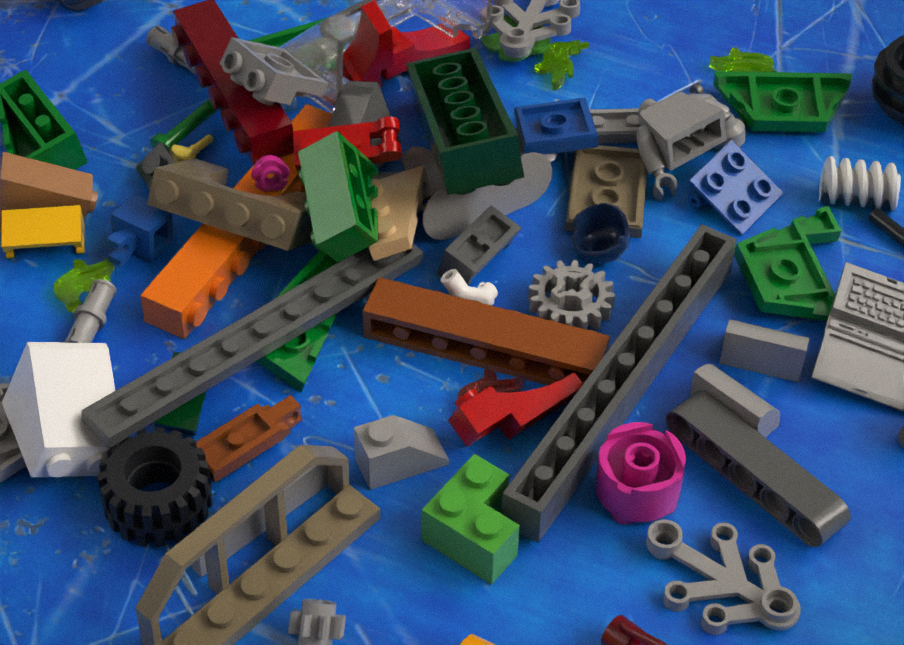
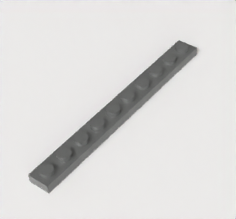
(240, 344)

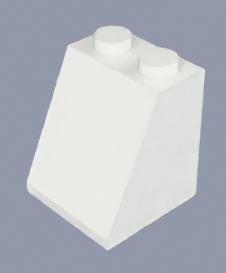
(47, 404)

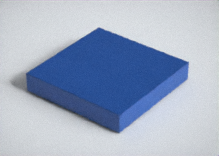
(556, 126)

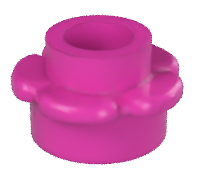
(270, 165)

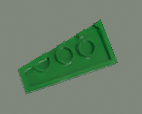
(297, 357)

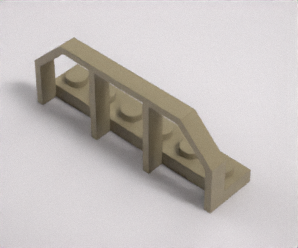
(278, 572)

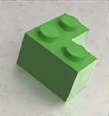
(468, 522)

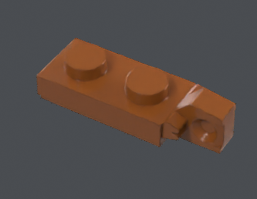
(248, 436)

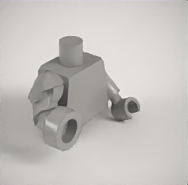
(680, 131)

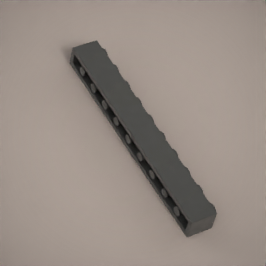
(617, 383)

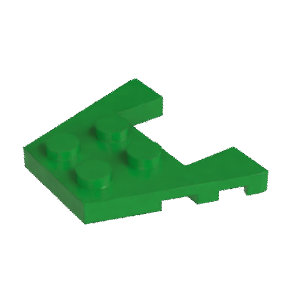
(785, 269)

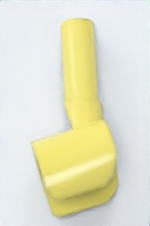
(187, 153)

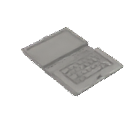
(865, 338)

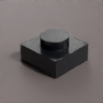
(159, 156)

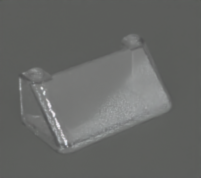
(324, 44)

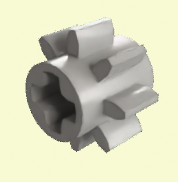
(317, 622)

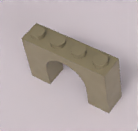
(201, 194)

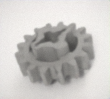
(572, 295)

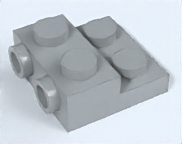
(270, 72)

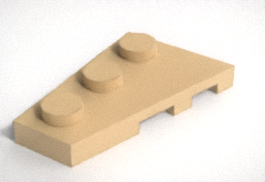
(397, 208)

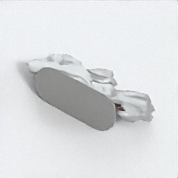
(452, 214)

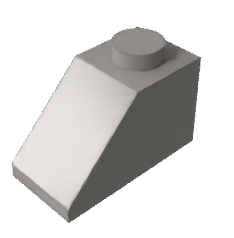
(396, 450)

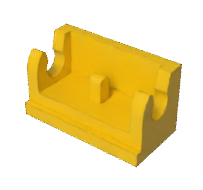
(42, 228)

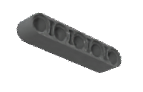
(758, 468)

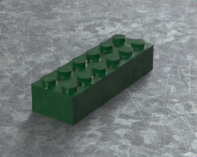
(464, 122)

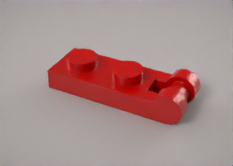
(358, 135)

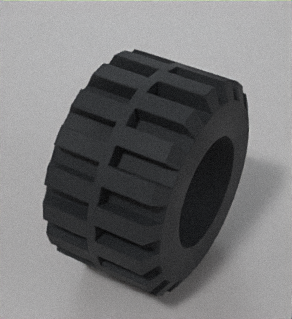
(160, 513)

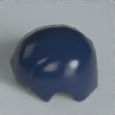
(600, 233)

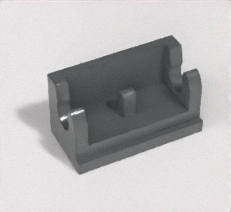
(479, 244)

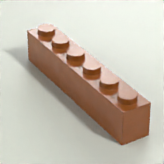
(480, 334)

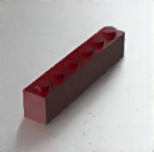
(256, 126)

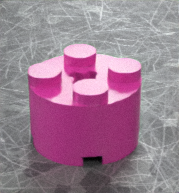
(639, 473)

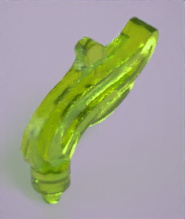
(557, 62)
(742, 62)
(79, 279)

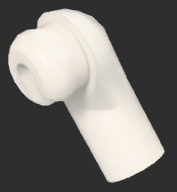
(456, 286)

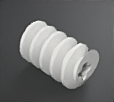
(860, 182)

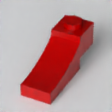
(422, 45)
(371, 49)
(512, 412)

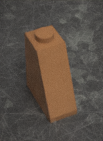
(39, 184)

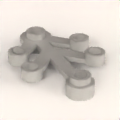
(519, 40)
(724, 580)

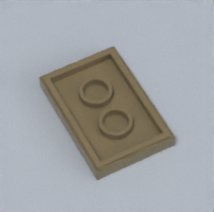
(608, 177)

